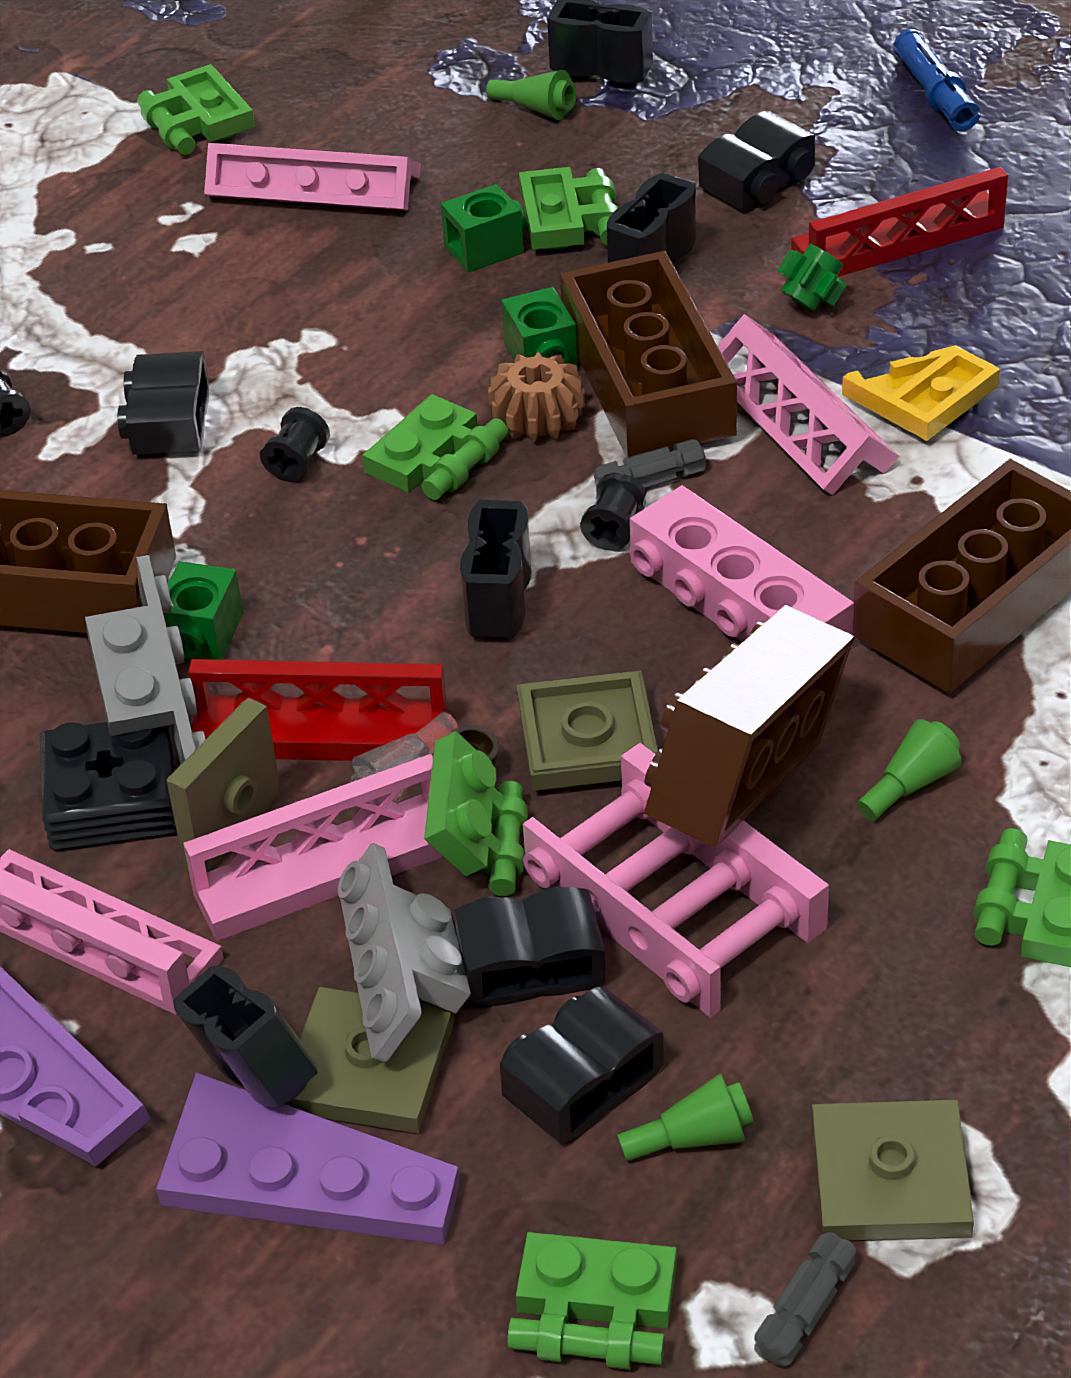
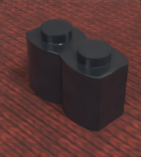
(600, 40)
(756, 161)
(655, 221)
(165, 403)
(496, 568)
(530, 946)
(246, 1036)
(581, 1063)

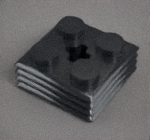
(104, 784)

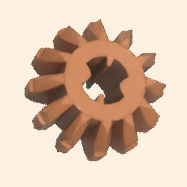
(537, 396)

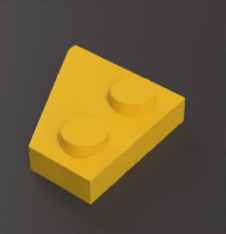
(925, 390)

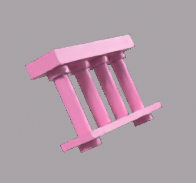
(743, 861)

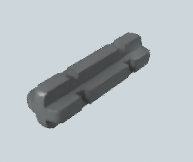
(659, 464)
(804, 1299)

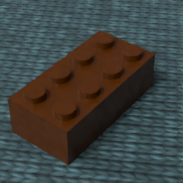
(649, 354)
(76, 556)
(970, 577)
(745, 725)

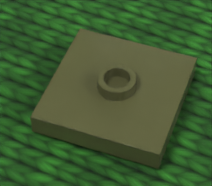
(583, 727)
(226, 777)
(359, 1087)
(891, 1170)

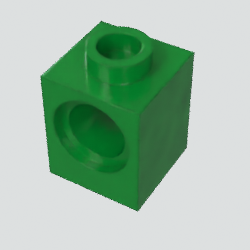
(483, 227)
(540, 324)
(204, 608)

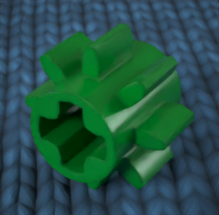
(812, 277)

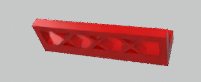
(911, 222)
(320, 720)

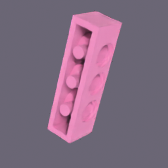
(726, 568)

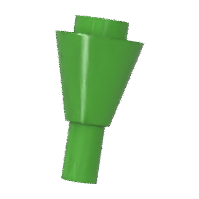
(546, 93)
(923, 757)
(703, 1118)

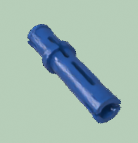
(943, 88)

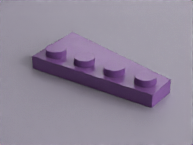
(57, 1084)
(301, 1170)

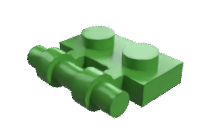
(207, 107)
(553, 206)
(424, 444)
(466, 809)
(1045, 921)
(593, 1282)

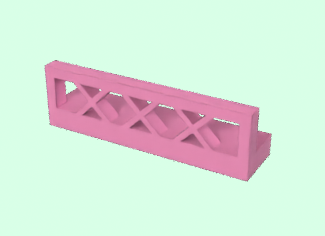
(309, 176)
(811, 394)
(284, 879)
(99, 932)

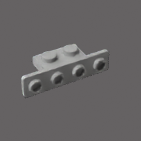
(138, 668)
(399, 951)

